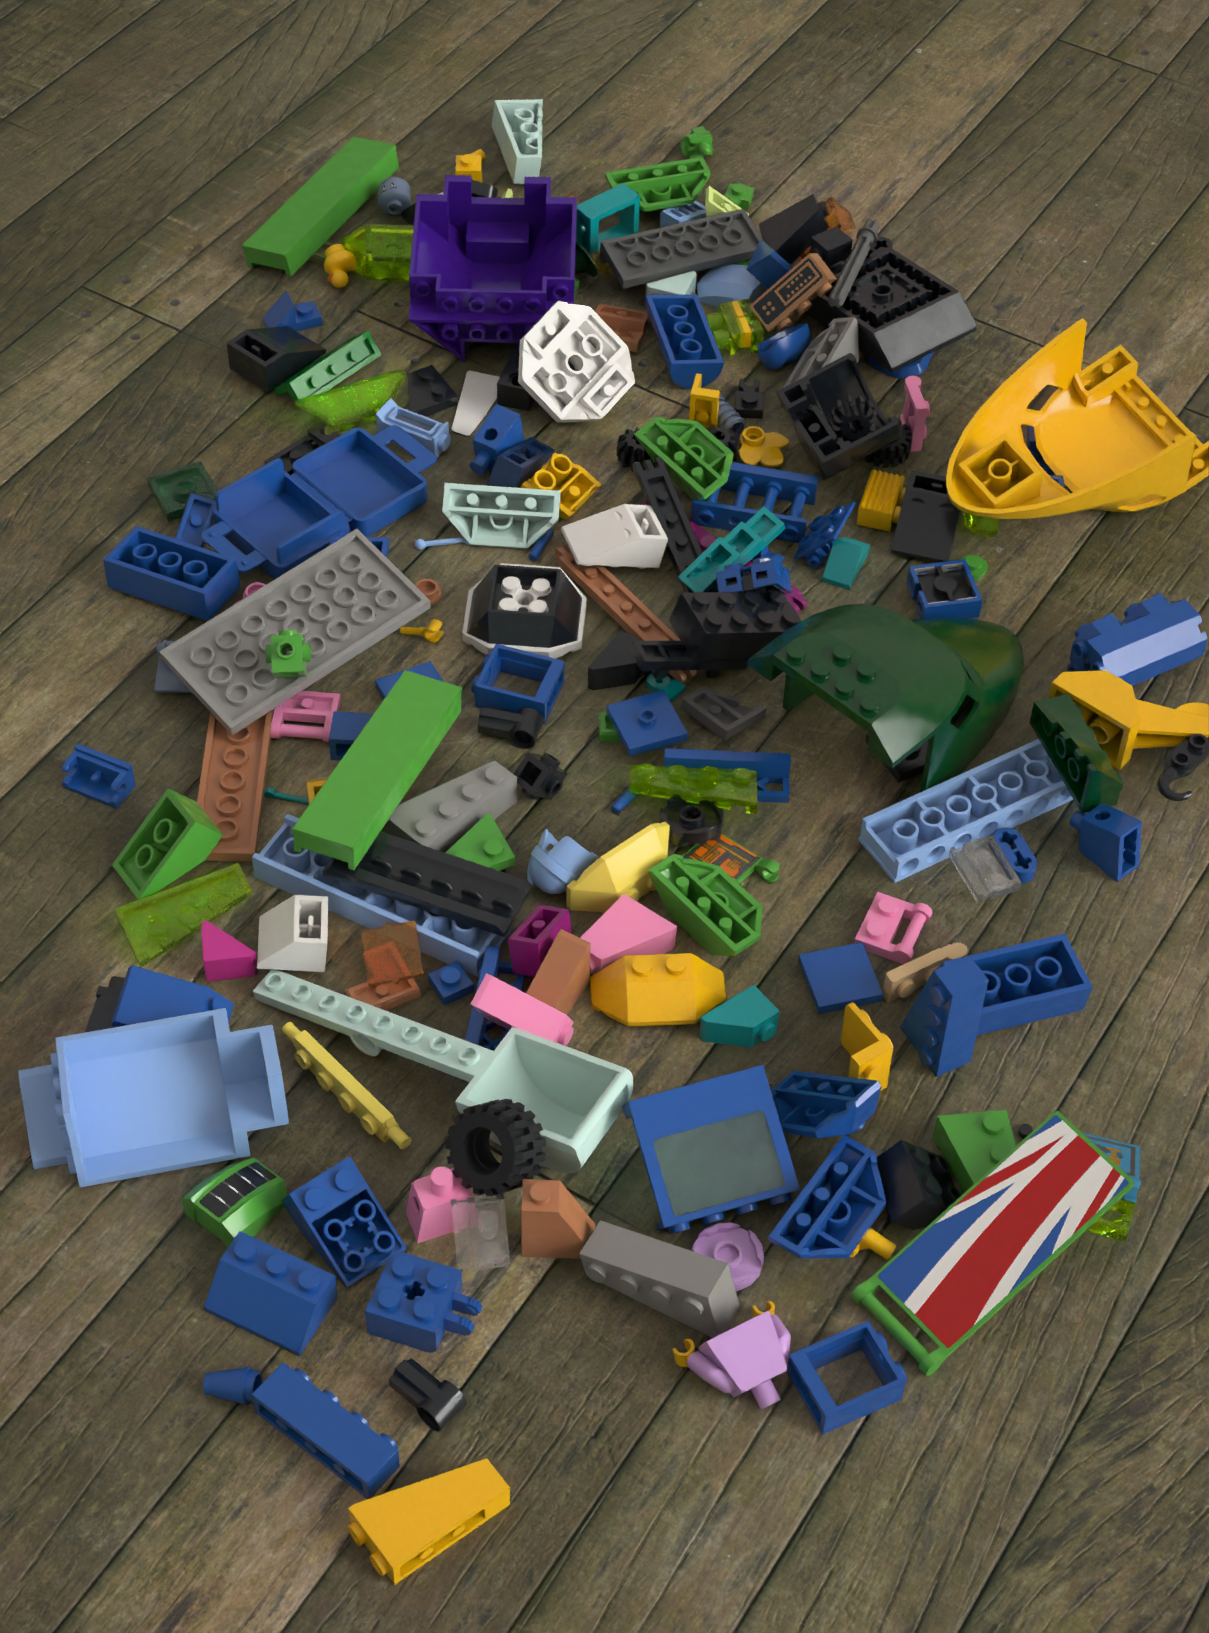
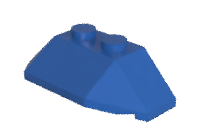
(824, 1103)
(834, 1205)

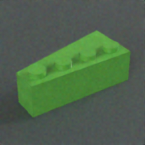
(973, 1143)

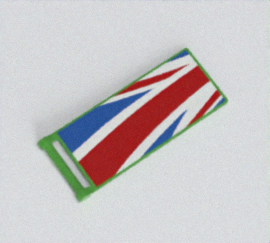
(995, 1239)

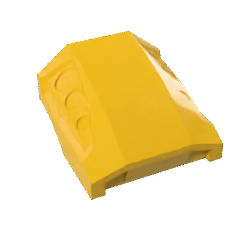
(569, 478)

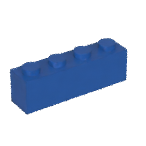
(327, 1430)

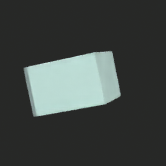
(674, 285)

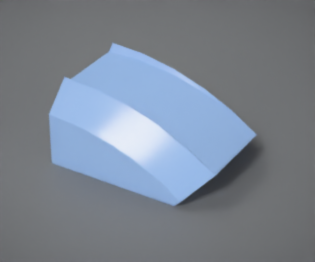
(729, 284)

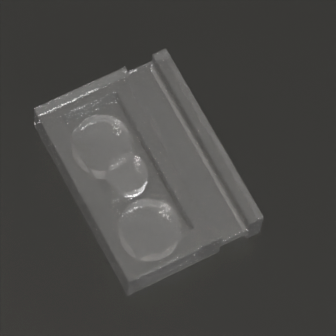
(985, 869)
(480, 1232)

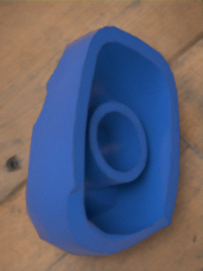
(784, 346)

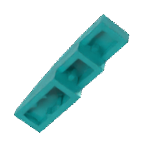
(737, 547)

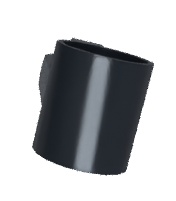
(519, 727)
(434, 1400)

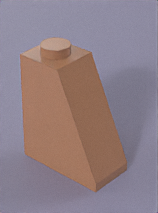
(563, 973)
(552, 1221)

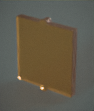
(392, 953)

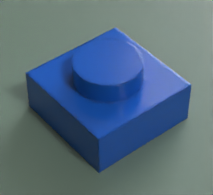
(450, 983)

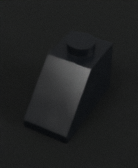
(615, 664)

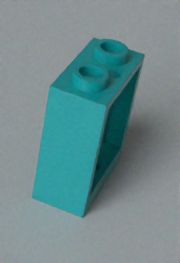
(609, 202)

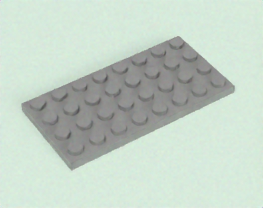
(335, 599)

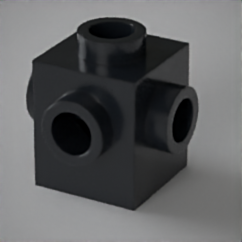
(540, 775)

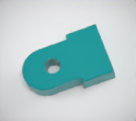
(671, 687)

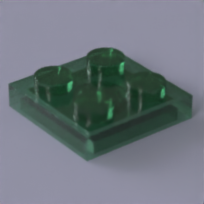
(174, 488)

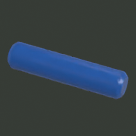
(540, 545)
(623, 801)

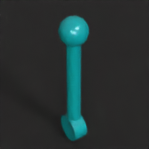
(272, 793)

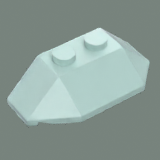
(500, 514)

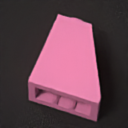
(628, 930)
(516, 1009)

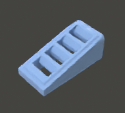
(682, 214)

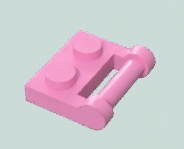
(915, 412)
(306, 707)
(883, 922)

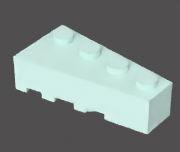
(519, 136)

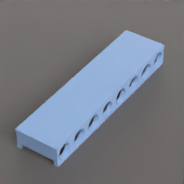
(963, 810)
(303, 875)

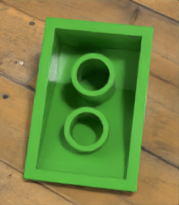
(167, 845)

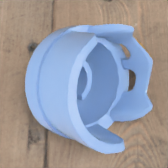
(560, 866)

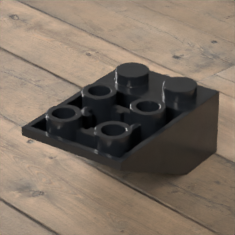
(271, 355)
(926, 519)

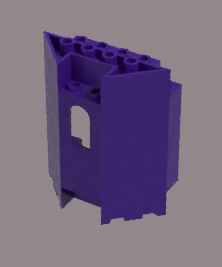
(489, 263)

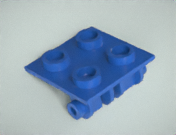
(822, 535)

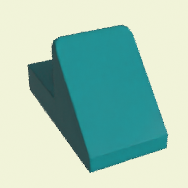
(845, 562)

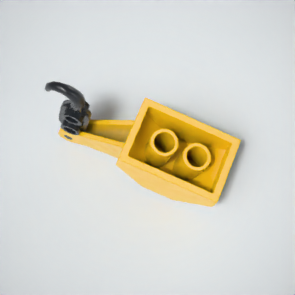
(1130, 723)

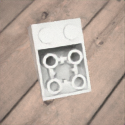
(618, 537)

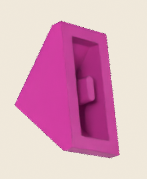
(225, 956)

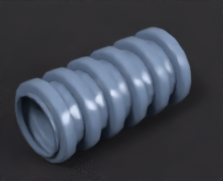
(729, 417)

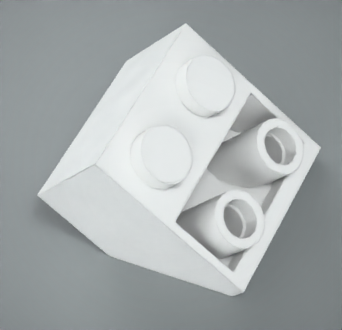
(294, 935)

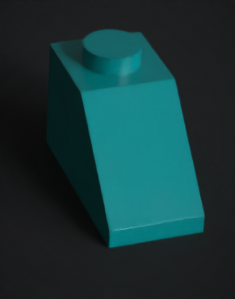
(741, 1020)

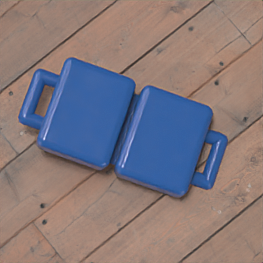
(332, 491)

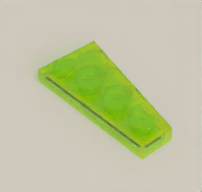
(697, 784)
(176, 913)

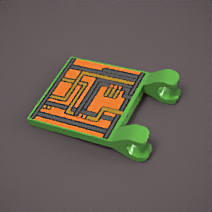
(734, 859)

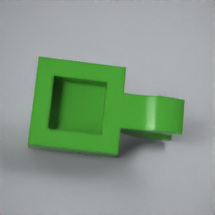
(740, 195)

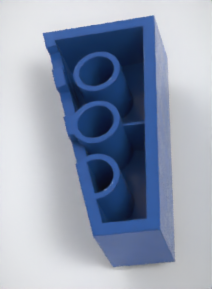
(947, 1016)

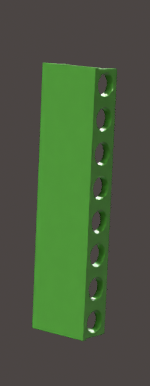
(321, 205)
(378, 769)

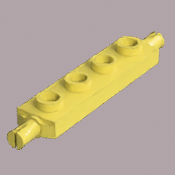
(350, 1093)

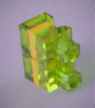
(735, 326)

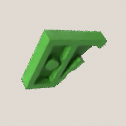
(484, 846)

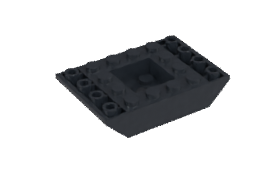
(899, 310)

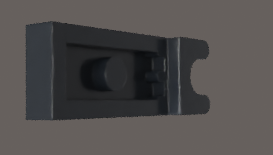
(314, 439)

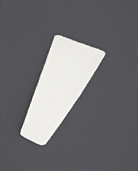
(475, 401)

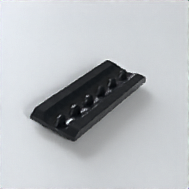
(436, 883)

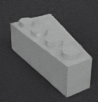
(453, 808)
(663, 1276)

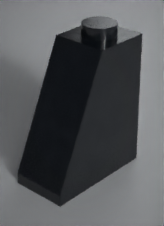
(792, 229)

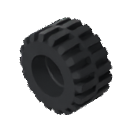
(472, 1153)

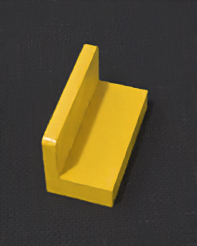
(703, 404)

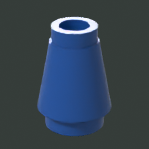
(233, 1384)

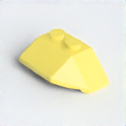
(620, 871)

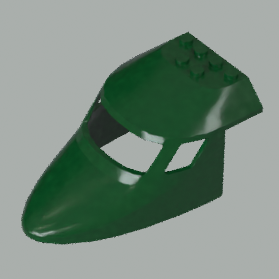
(902, 679)

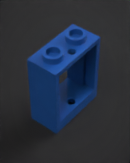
(523, 664)
(816, 1397)

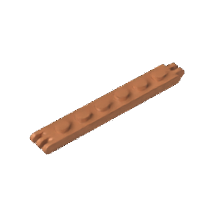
(619, 603)

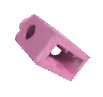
(430, 1204)

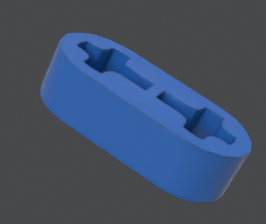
(1019, 853)

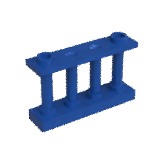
(762, 482)

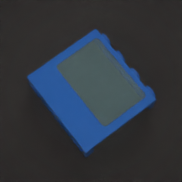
(713, 1148)

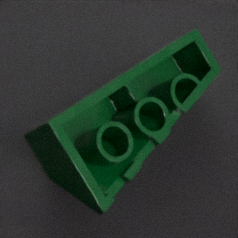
(1075, 752)

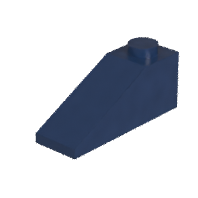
(519, 463)

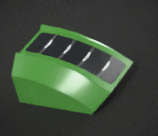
(236, 1199)

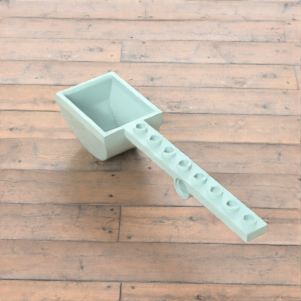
(566, 1089)

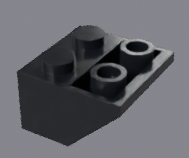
(915, 1184)

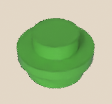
(977, 566)

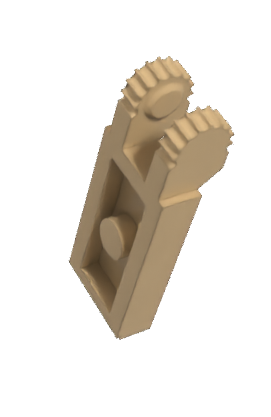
(914, 974)

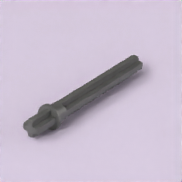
(866, 238)

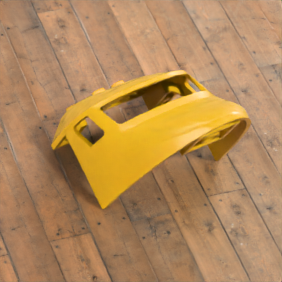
(1096, 430)

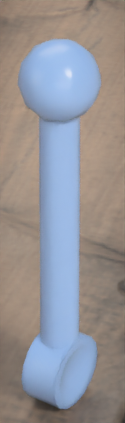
(420, 544)

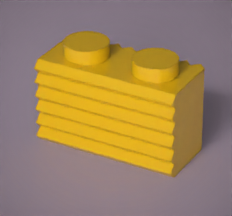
(881, 501)

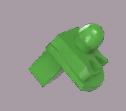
(697, 143)

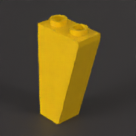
(426, 1517)

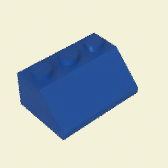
(270, 1293)

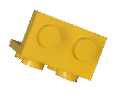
(867, 1046)

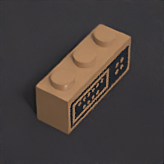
(793, 293)

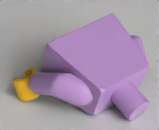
(743, 1357)

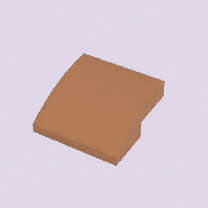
(626, 323)

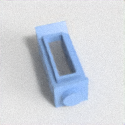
(427, 431)

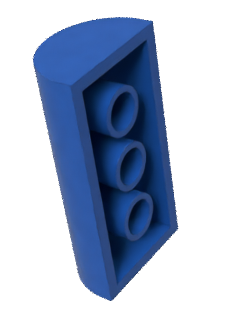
(684, 338)

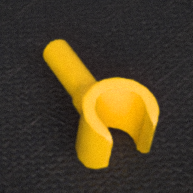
(430, 633)

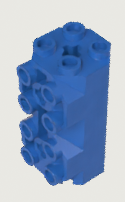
(1145, 644)

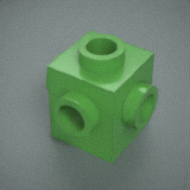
(288, 665)

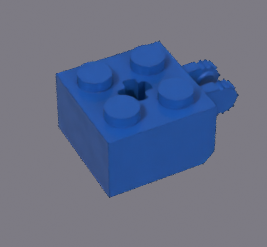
(417, 1303)

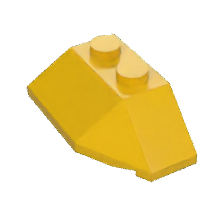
(657, 989)

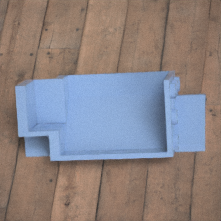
(152, 1097)

